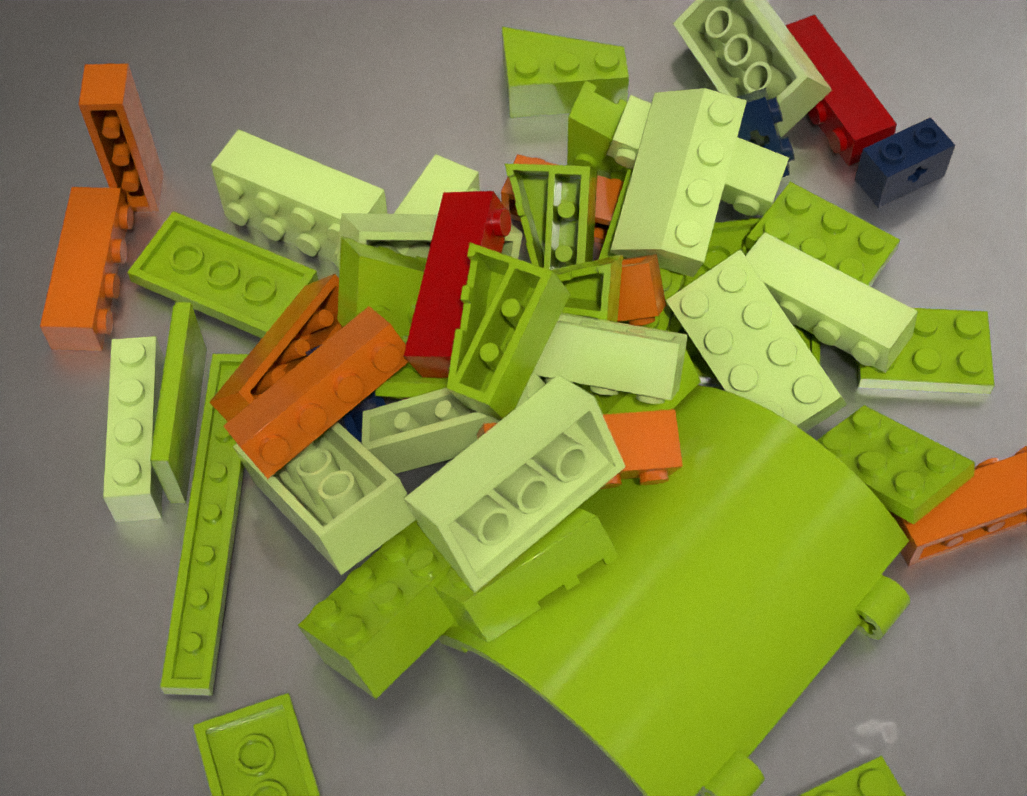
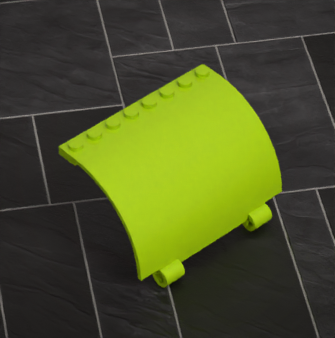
(719, 603)

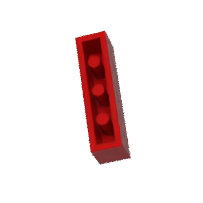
(851, 111)
(461, 220)

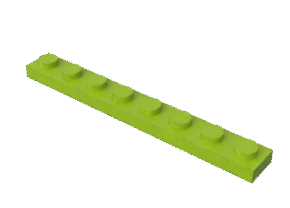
(205, 549)

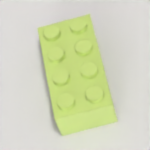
(751, 49)
(289, 194)
(754, 344)
(337, 497)

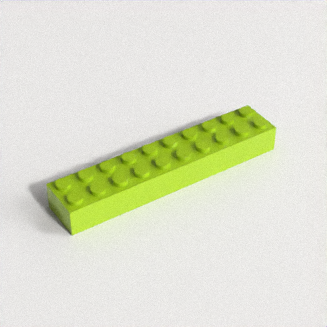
(389, 604)

